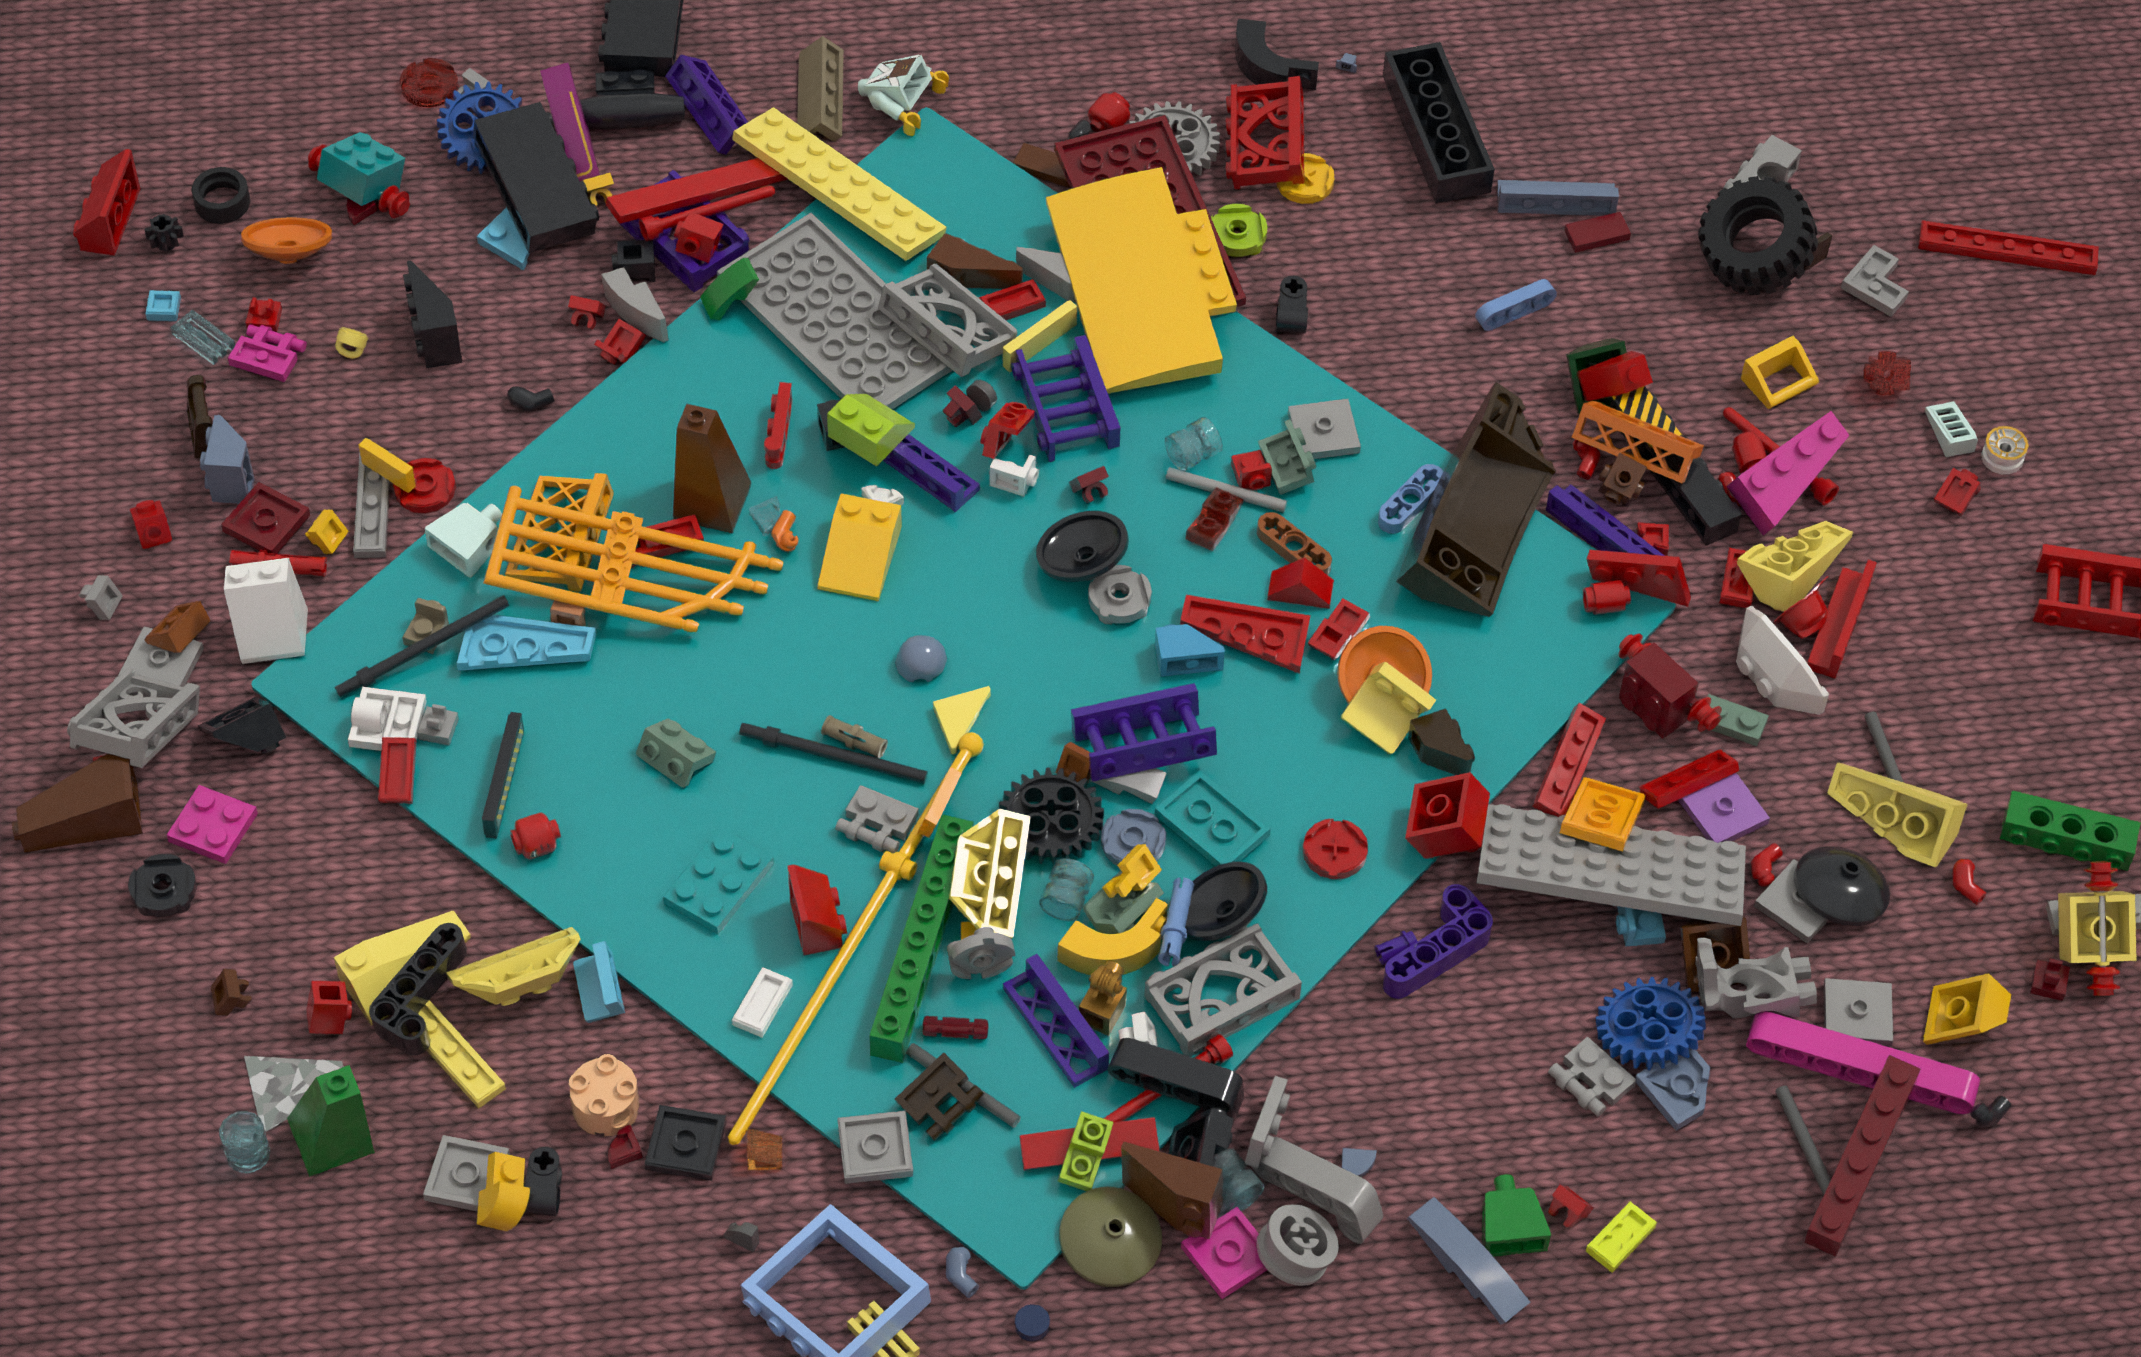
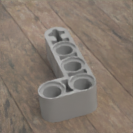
(1324, 1185)

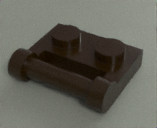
(197, 413)

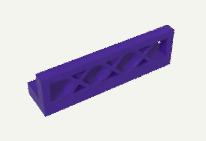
(706, 101)
(929, 477)
(1594, 522)
(1066, 1013)

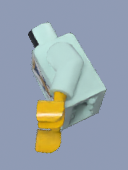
(898, 85)

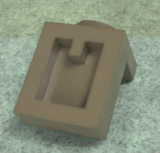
(428, 619)

